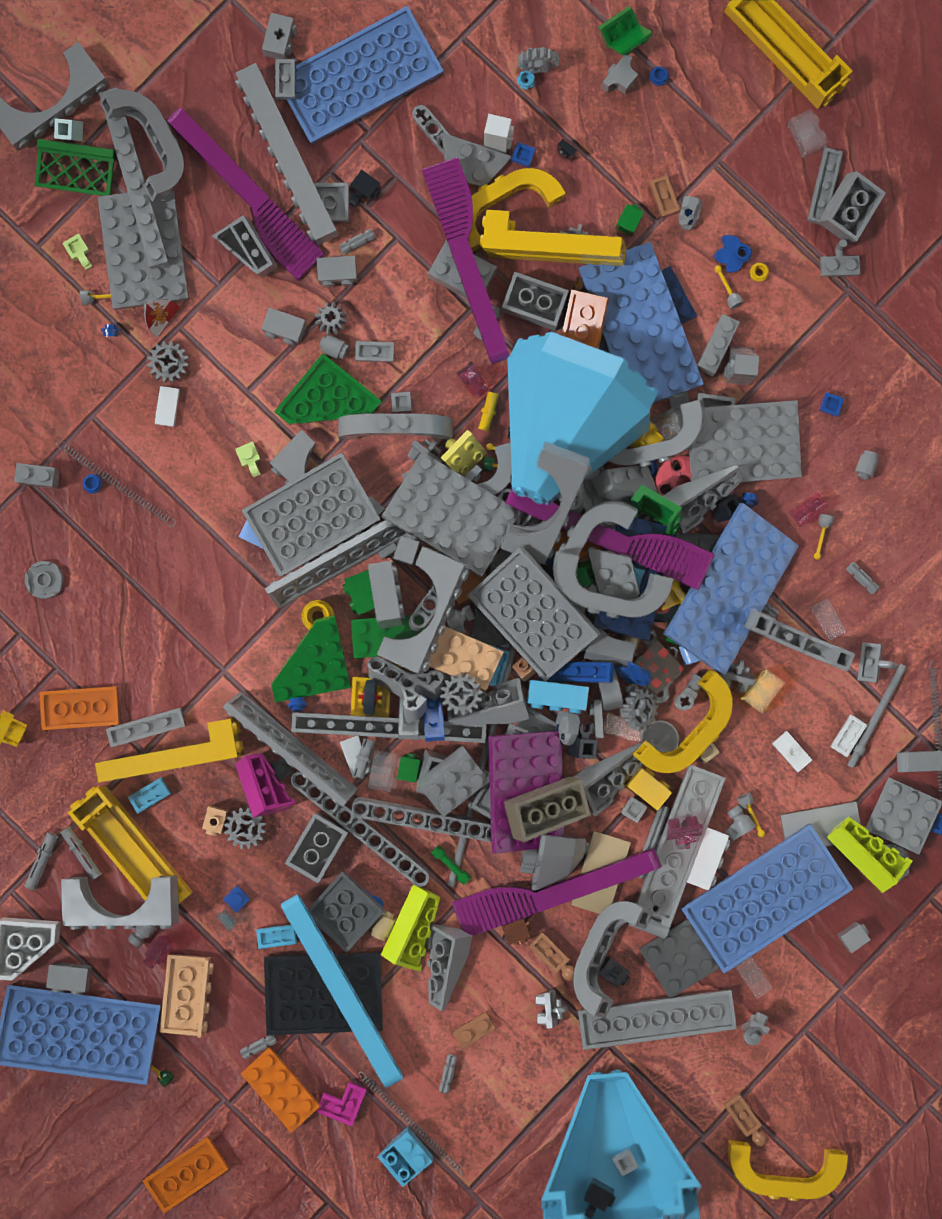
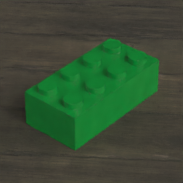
(368, 636)

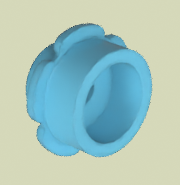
(526, 75)

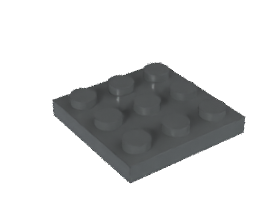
(345, 911)
(679, 958)

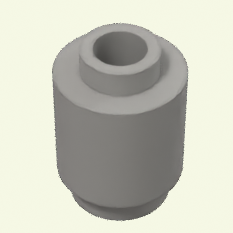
(333, 347)
(867, 465)

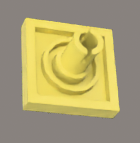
(463, 453)

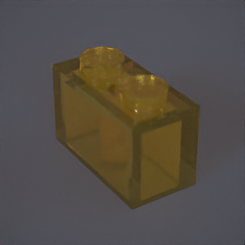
(764, 690)

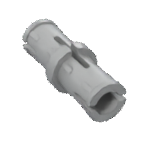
(363, 758)

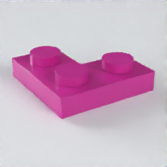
(345, 1108)

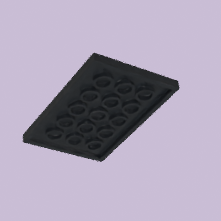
(302, 1003)

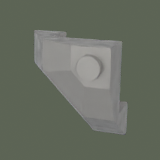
(557, 858)

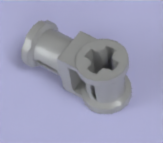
(690, 692)

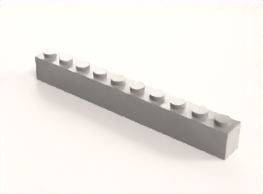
(286, 153)
(377, 727)

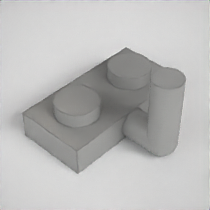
(839, 265)
(871, 662)

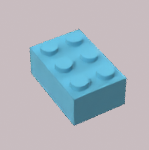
(557, 696)

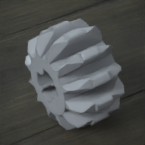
(335, 323)

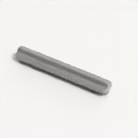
(655, 830)

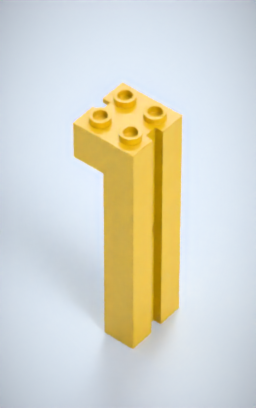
(791, 49)
(504, 242)
(223, 746)
(123, 840)

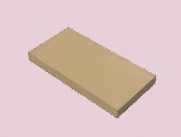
(601, 852)

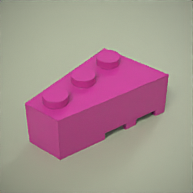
(261, 786)

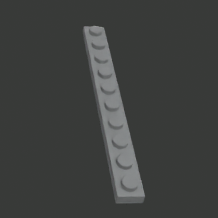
(137, 194)

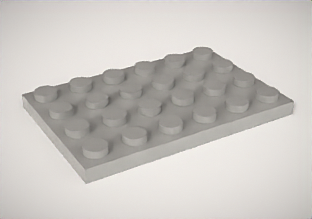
(127, 265)
(754, 437)
(450, 514)
(311, 515)
(533, 613)

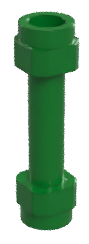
(462, 876)

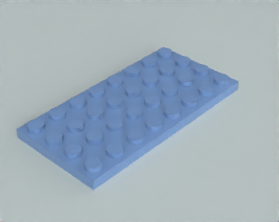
(362, 74)
(644, 322)
(740, 578)
(766, 898)
(78, 1034)

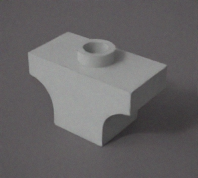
(620, 76)

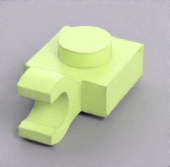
(77, 249)
(248, 457)

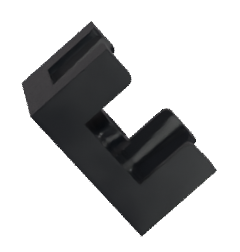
(486, 632)

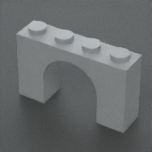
(608, 649)

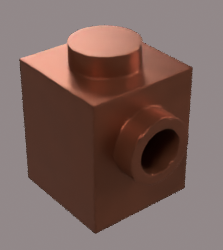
(517, 931)

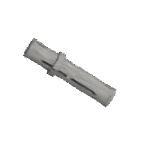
(69, 833)
(39, 865)

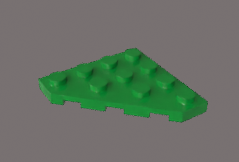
(326, 395)
(315, 665)

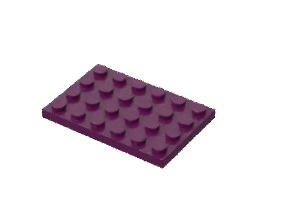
(516, 767)

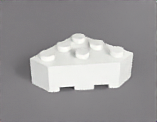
(24, 943)

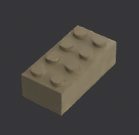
(547, 808)

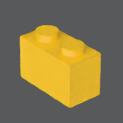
(649, 789)

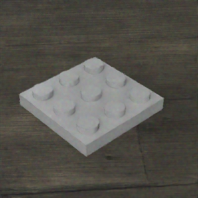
(903, 815)

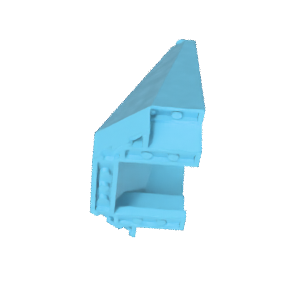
(574, 401)
(606, 1122)

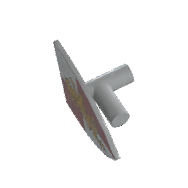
(158, 314)

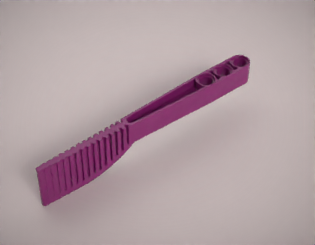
(455, 211)
(276, 229)
(655, 551)
(509, 903)

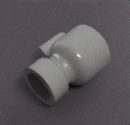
(458, 617)
(741, 825)
(528, 861)
(137, 938)

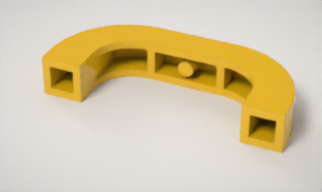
(504, 186)
(700, 738)
(792, 1188)

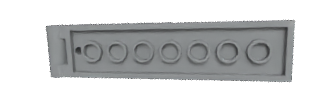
(666, 885)

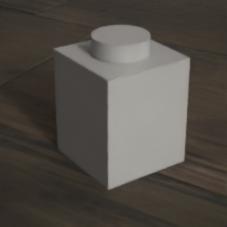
(854, 936)

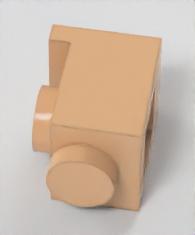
(220, 815)

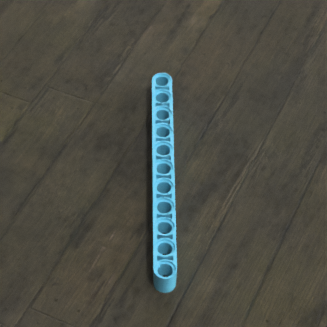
(342, 991)

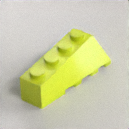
(869, 854)
(412, 929)

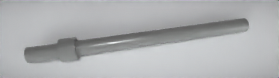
(859, 748)

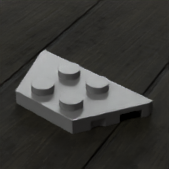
(477, 161)
(614, 574)

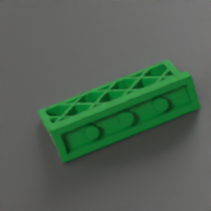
(81, 152)

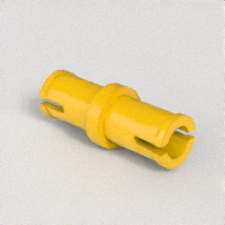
(488, 411)

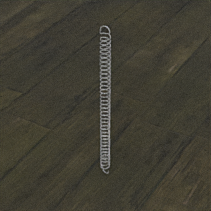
(114, 483)
(936, 717)
(410, 1121)

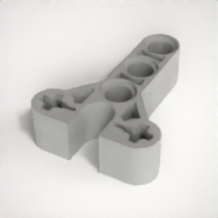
(407, 686)

